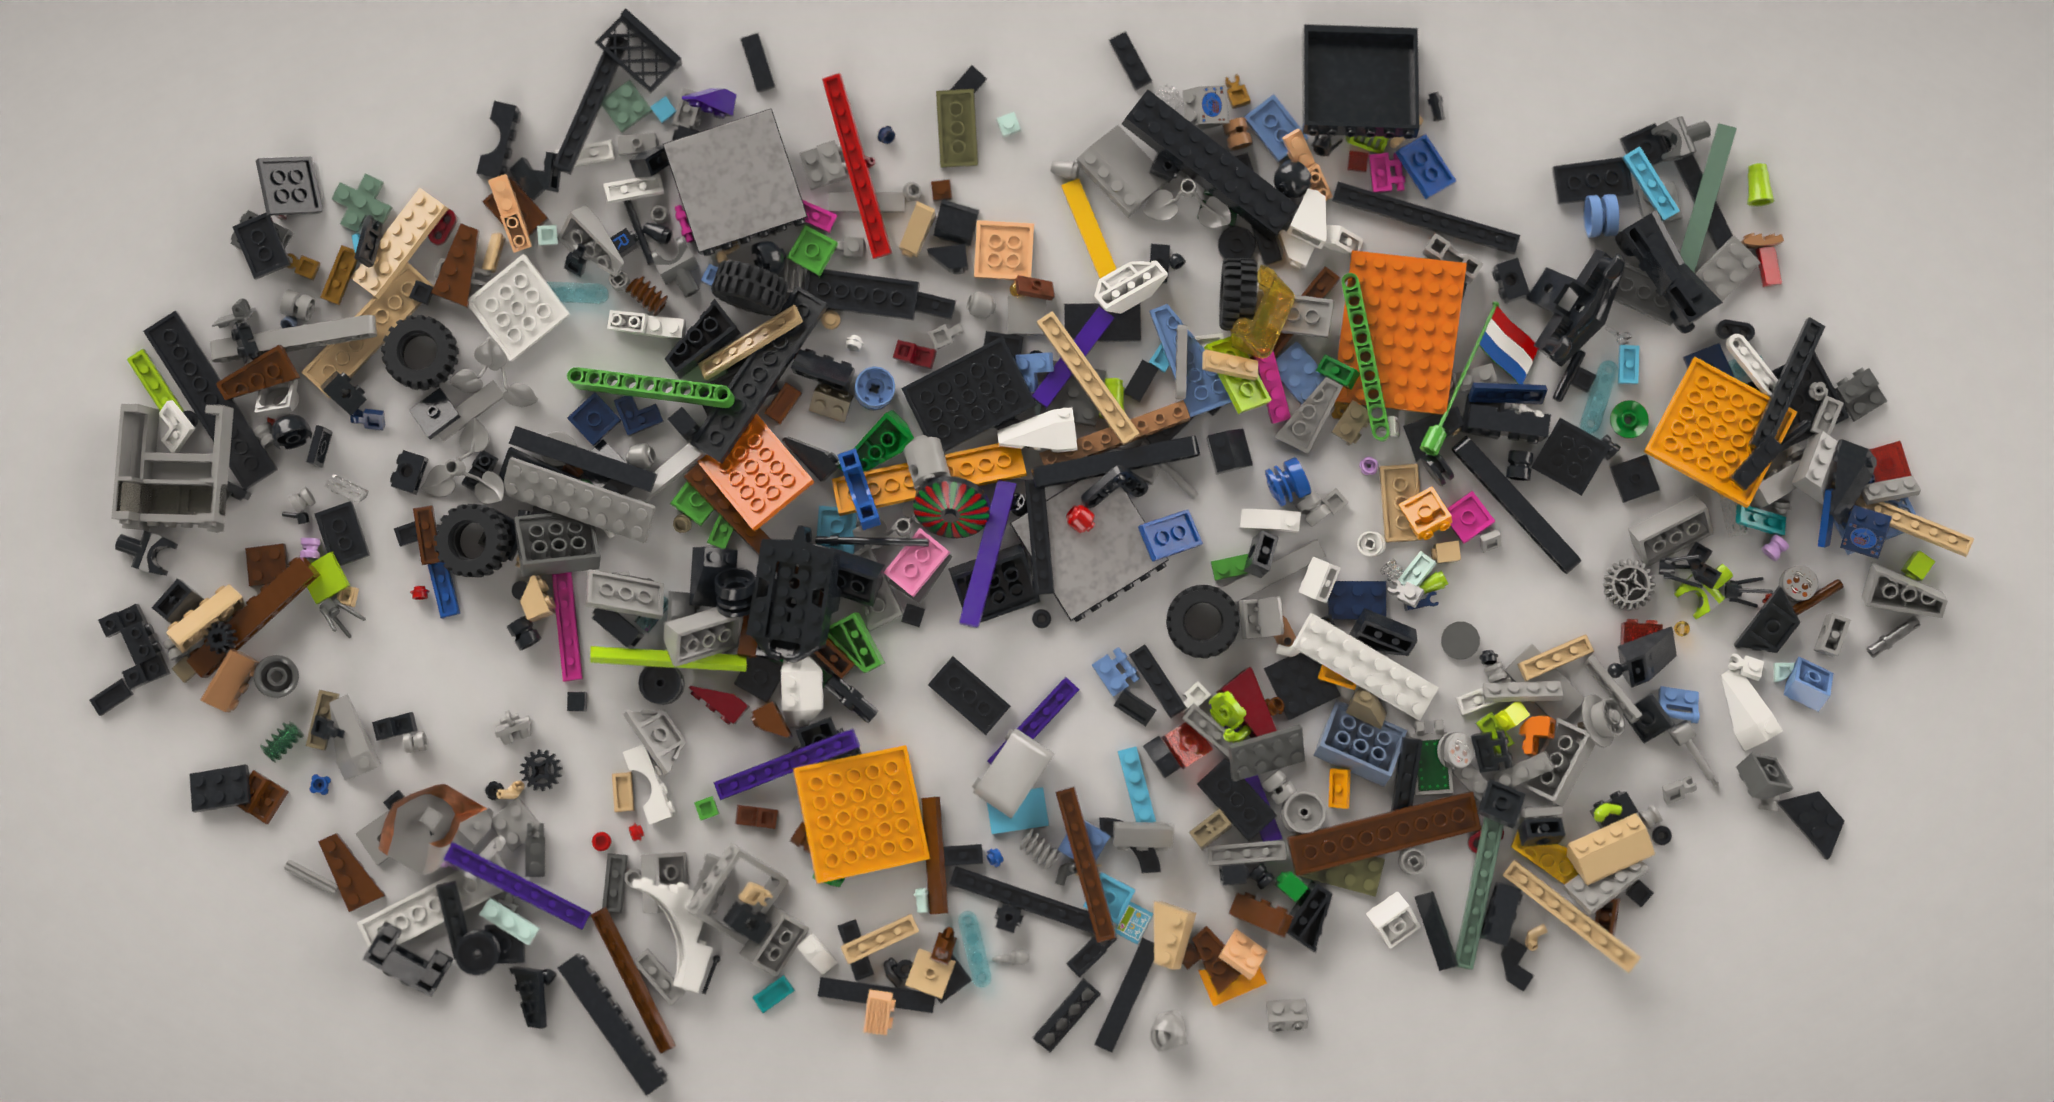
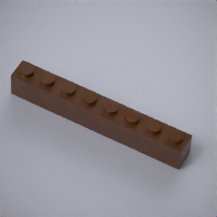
(258, 612)

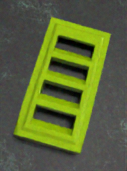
(1357, 142)

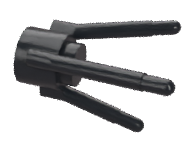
(1323, 145)
(1668, 567)
(1734, 590)

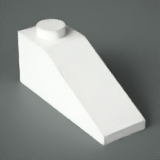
(1270, 520)

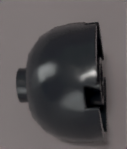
(1292, 179)
(769, 256)
(290, 431)

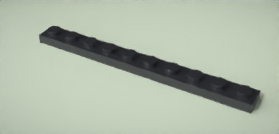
(1426, 218)

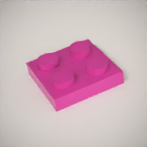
(1469, 517)

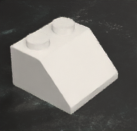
(1393, 920)

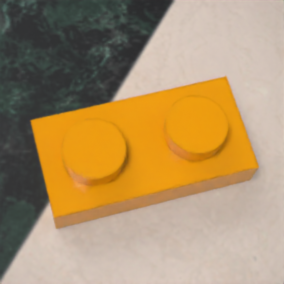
(1339, 788)

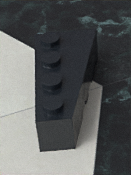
(702, 340)

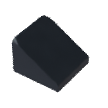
(577, 701)

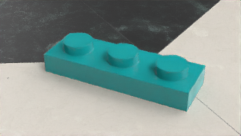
(1761, 520)

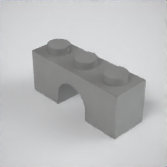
(1441, 249)

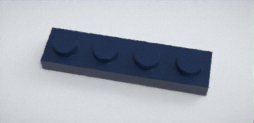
(1507, 393)

